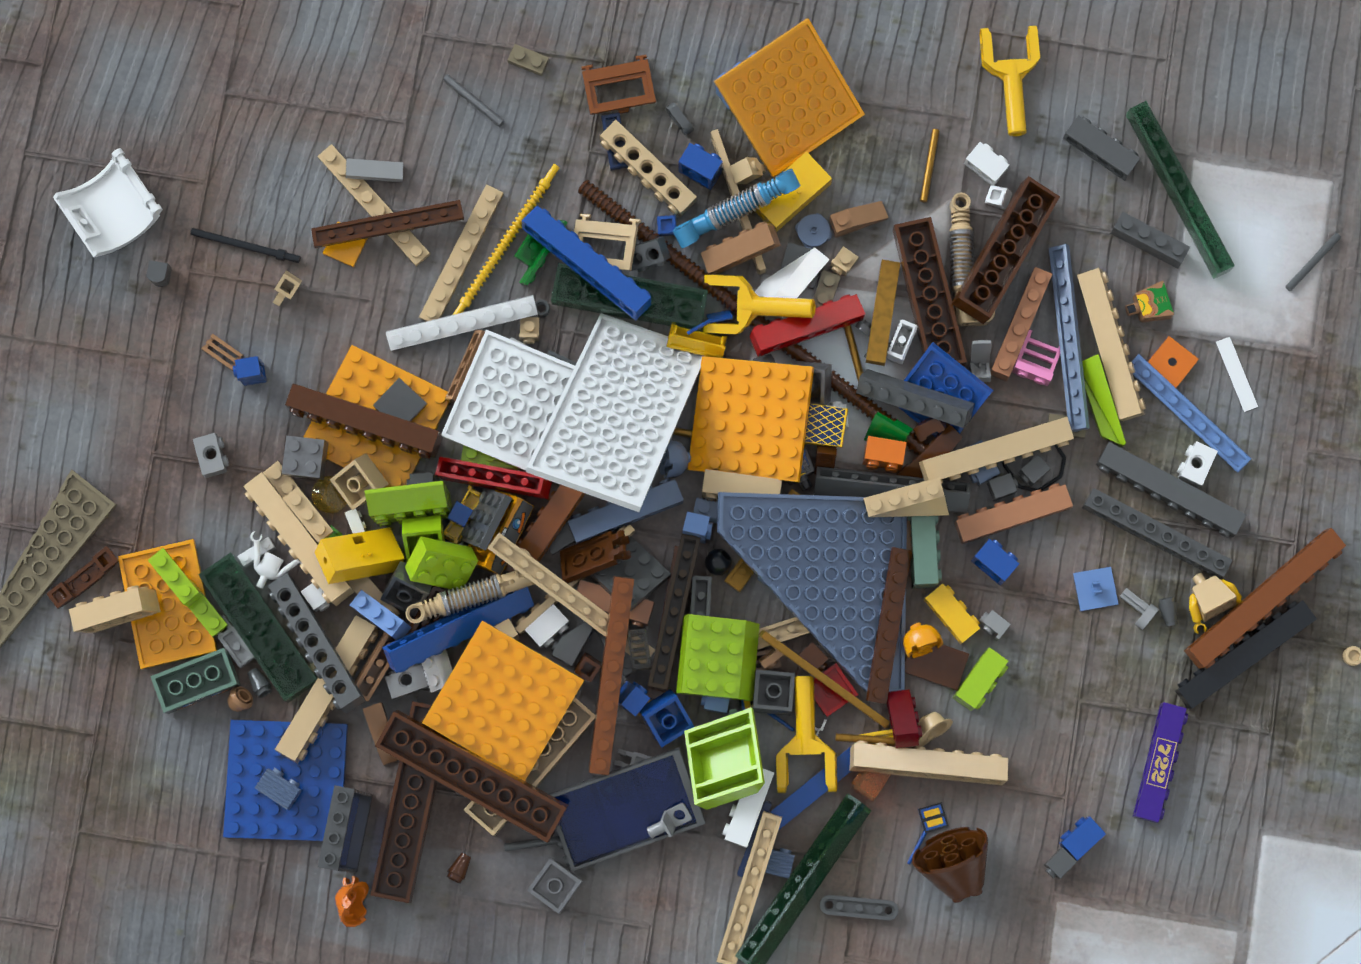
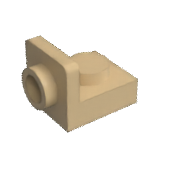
(843, 262)
(529, 330)

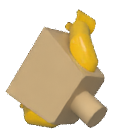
(1211, 598)

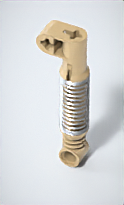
(962, 252)
(470, 595)

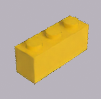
(952, 613)

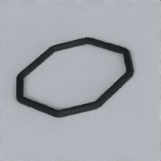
(1050, 482)

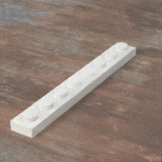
(461, 323)

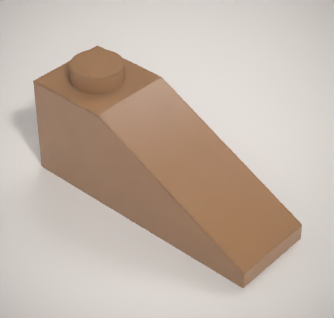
(857, 218)

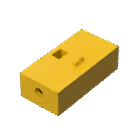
(785, 207)
(358, 555)

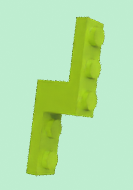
(188, 592)

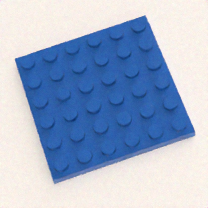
(252, 752)

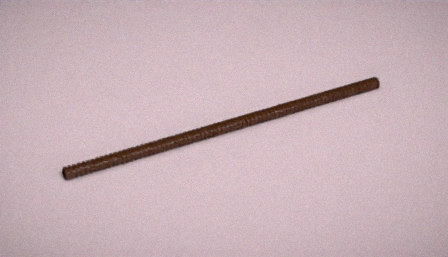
(730, 300)

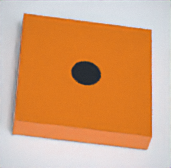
(1173, 361)

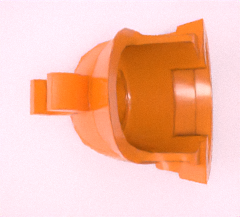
(350, 902)

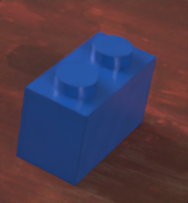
(250, 371)
(633, 697)
(1082, 837)

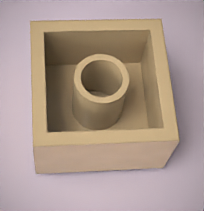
(357, 477)

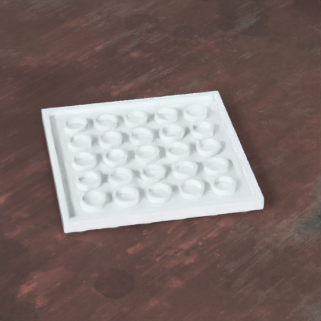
(507, 400)

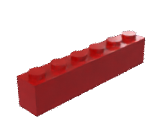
(796, 330)
(492, 477)

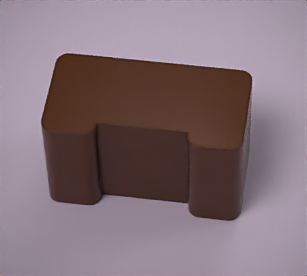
(928, 427)

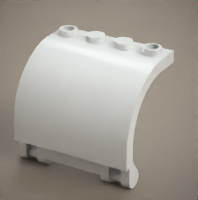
(110, 207)

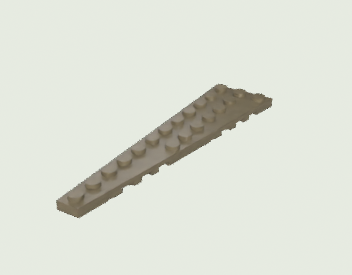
(60, 537)

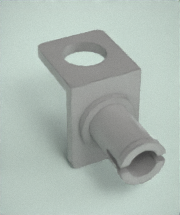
(669, 821)

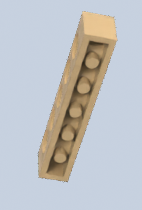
(617, 132)

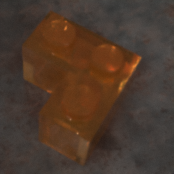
(869, 784)

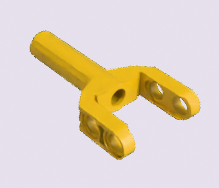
(1011, 74)
(751, 305)
(805, 740)

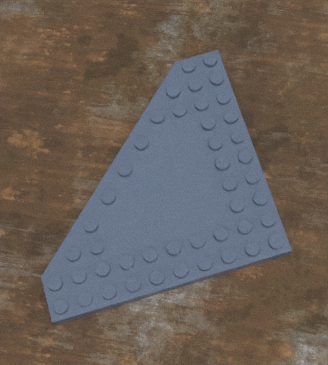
(823, 566)

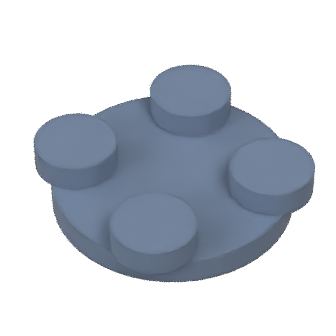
(813, 230)

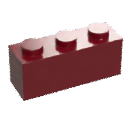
(903, 718)

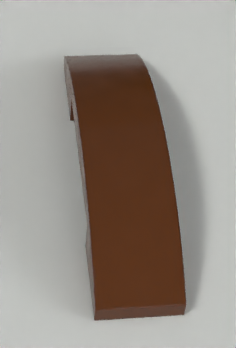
(942, 444)
(83, 578)

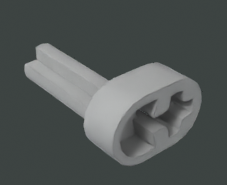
(1147, 611)

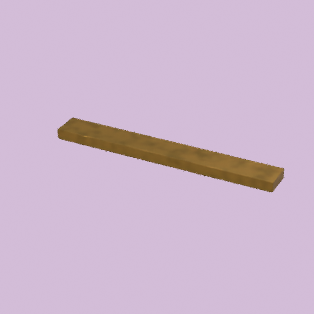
(823, 678)

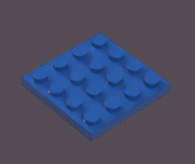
(946, 375)

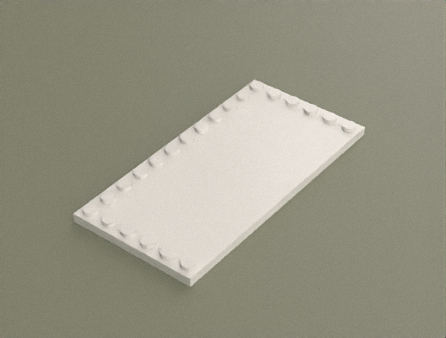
(616, 413)

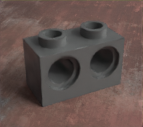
(646, 249)

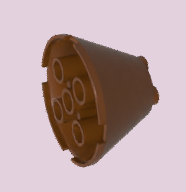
(955, 862)

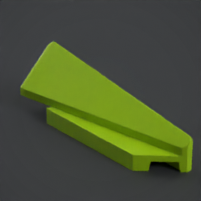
(1101, 401)

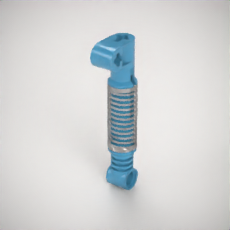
(738, 206)

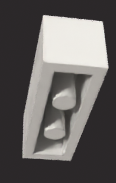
(355, 521)
(247, 557)

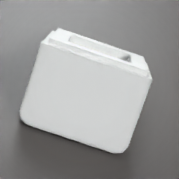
(998, 197)

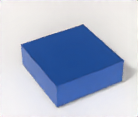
(666, 225)
(459, 514)

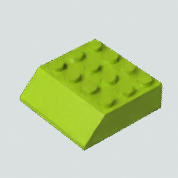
(407, 502)
(718, 657)
(724, 759)

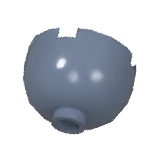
(674, 460)

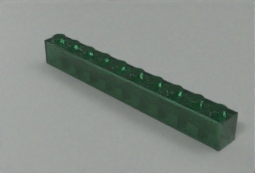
(1180, 190)
(804, 881)

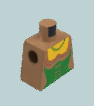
(1151, 304)

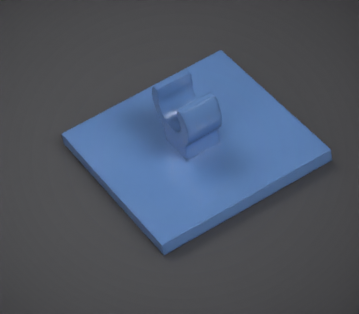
(1095, 588)

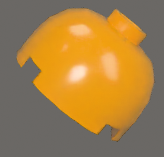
(921, 640)

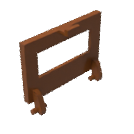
(615, 74)

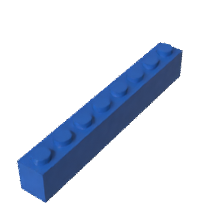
(587, 262)
(453, 630)

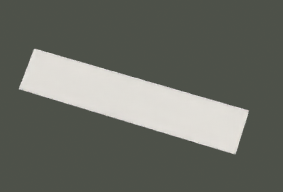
(1236, 374)

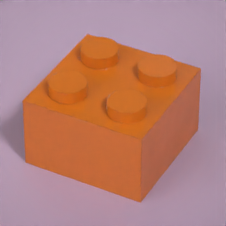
(884, 454)

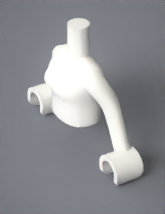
(269, 565)

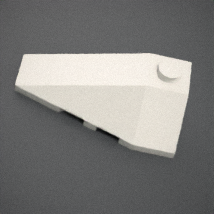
(793, 278)

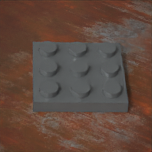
(485, 518)
(642, 567)

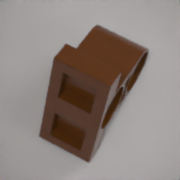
(825, 457)

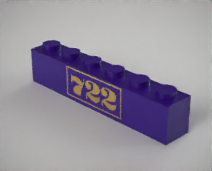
(1159, 762)

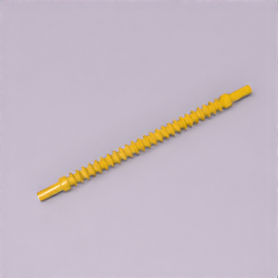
(543, 184)

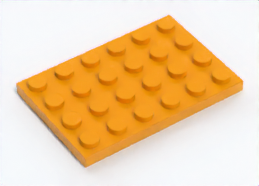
(174, 631)

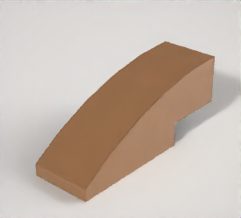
(377, 720)

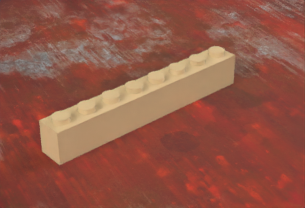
(1111, 345)
(998, 450)
(295, 535)
(318, 702)
(929, 763)

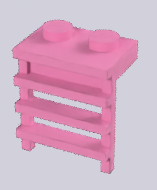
(1031, 370)

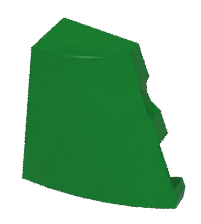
(886, 428)

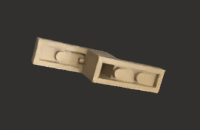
(298, 502)

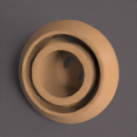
(239, 699)

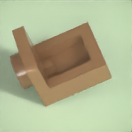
(770, 659)

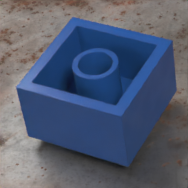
(700, 165)
(995, 561)
(666, 718)

